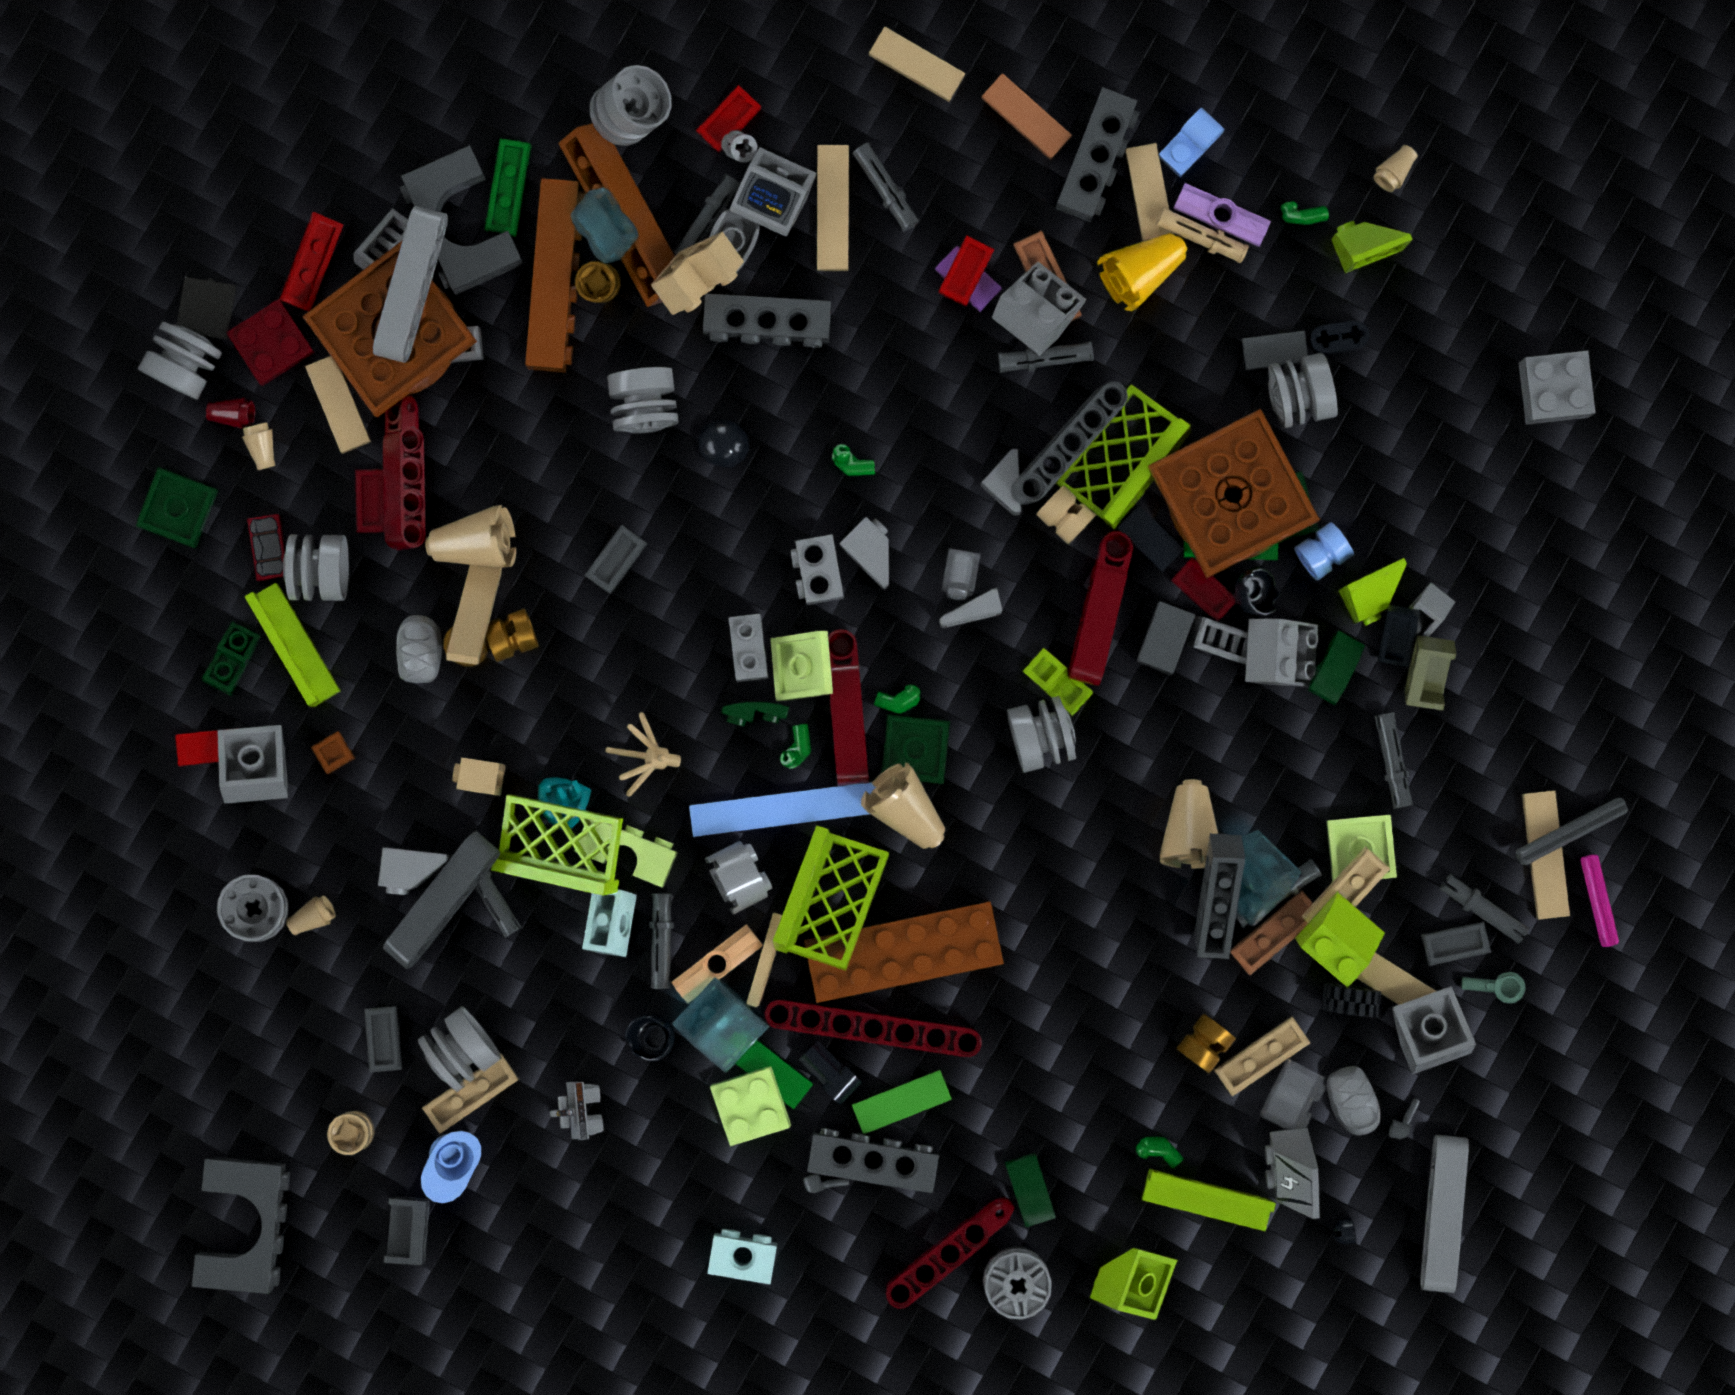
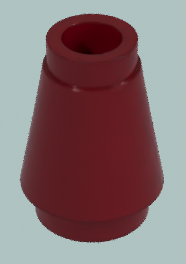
(232, 412)

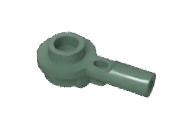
(1507, 987)

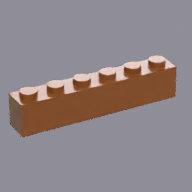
(599, 166)
(553, 277)

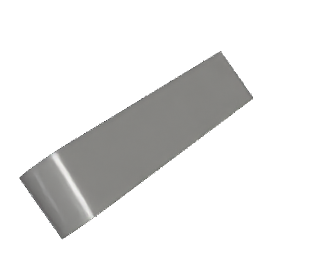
(410, 284)
(1444, 1213)

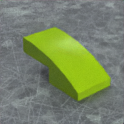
(1054, 681)

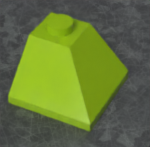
(1366, 244)
(1372, 593)
(1134, 1282)

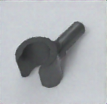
(1402, 1129)
(814, 1184)

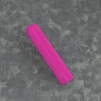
(1599, 900)

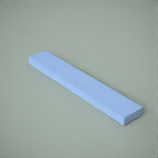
(778, 809)

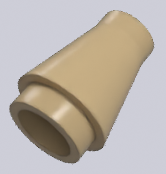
(1394, 170)
(260, 445)
(312, 915)

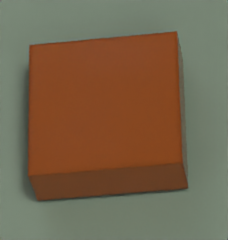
(333, 752)

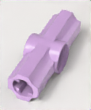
(1202, 205)

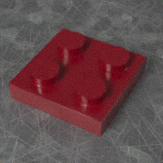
(270, 342)

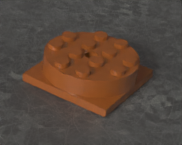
(348, 326)
(1239, 459)

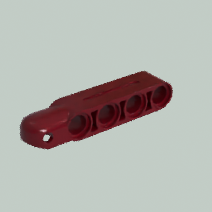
(396, 485)
(1101, 609)
(847, 710)
(985, 1218)

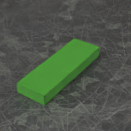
(901, 1101)

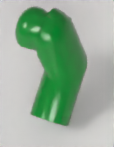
(1305, 216)
(850, 464)
(901, 702)
(799, 749)
(1159, 1147)

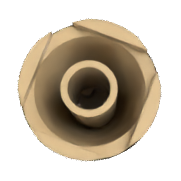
(475, 539)
(905, 806)
(1188, 826)

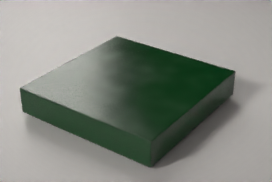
(176, 507)
(918, 743)

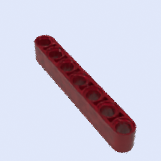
(886, 1037)

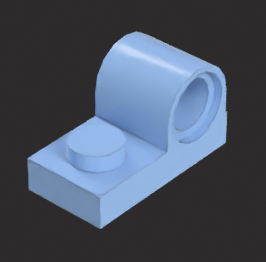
(1191, 142)

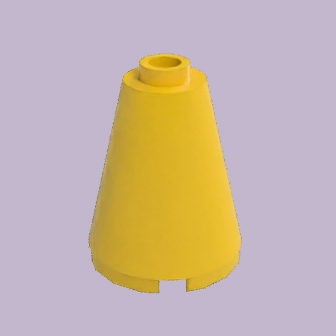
(1140, 269)

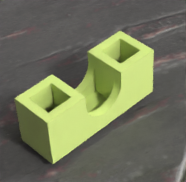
(653, 858)

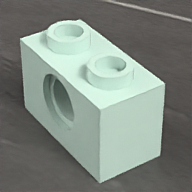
(609, 923)
(757, 1269)

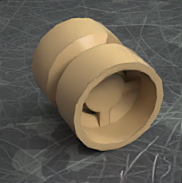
(1065, 514)
(350, 1132)

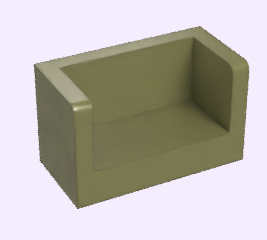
(1429, 672)

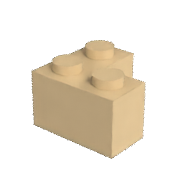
(697, 272)

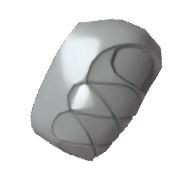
(739, 231)
(418, 649)
(1353, 1100)

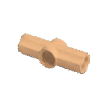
(733, 950)

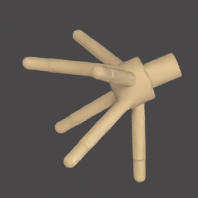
(655, 756)

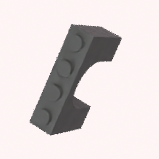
(461, 265)
(264, 1187)

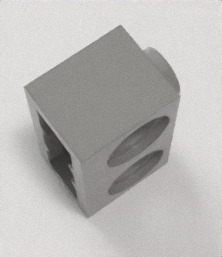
(825, 568)
(748, 647)

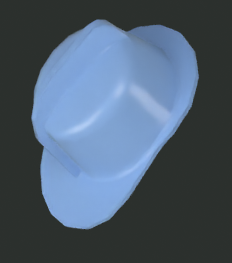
(450, 1166)

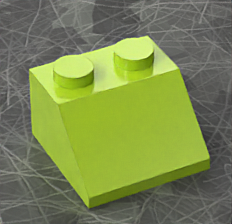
(1341, 939)

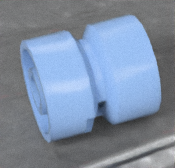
(1323, 551)

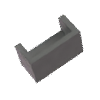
(1165, 638)
(407, 1230)

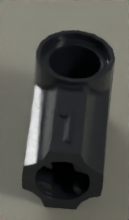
(835, 1077)

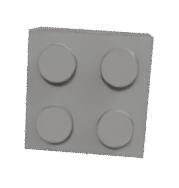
(1557, 387)

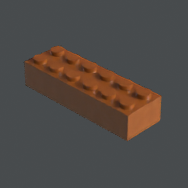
(909, 952)

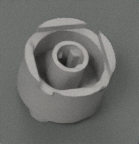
(738, 876)

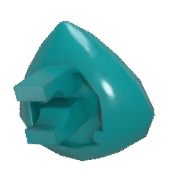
(564, 793)

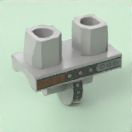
(580, 1123)

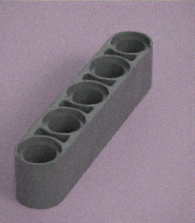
(1082, 436)
(441, 900)

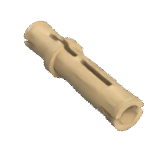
(1211, 239)

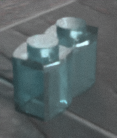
(604, 225)

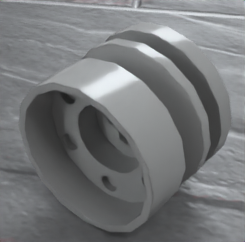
(630, 105)
(180, 360)
(1307, 389)
(642, 398)
(311, 567)
(1041, 734)
(234, 913)
(459, 1049)
(1017, 1263)

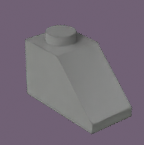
(869, 549)
(1433, 608)

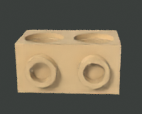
(479, 776)

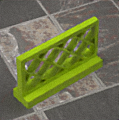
(1140, 478)
(559, 872)
(804, 890)

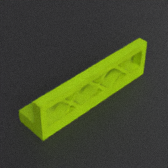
(293, 645)
(1207, 1199)

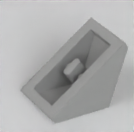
(1000, 481)

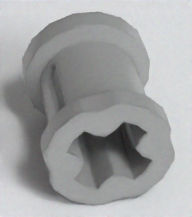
(736, 137)

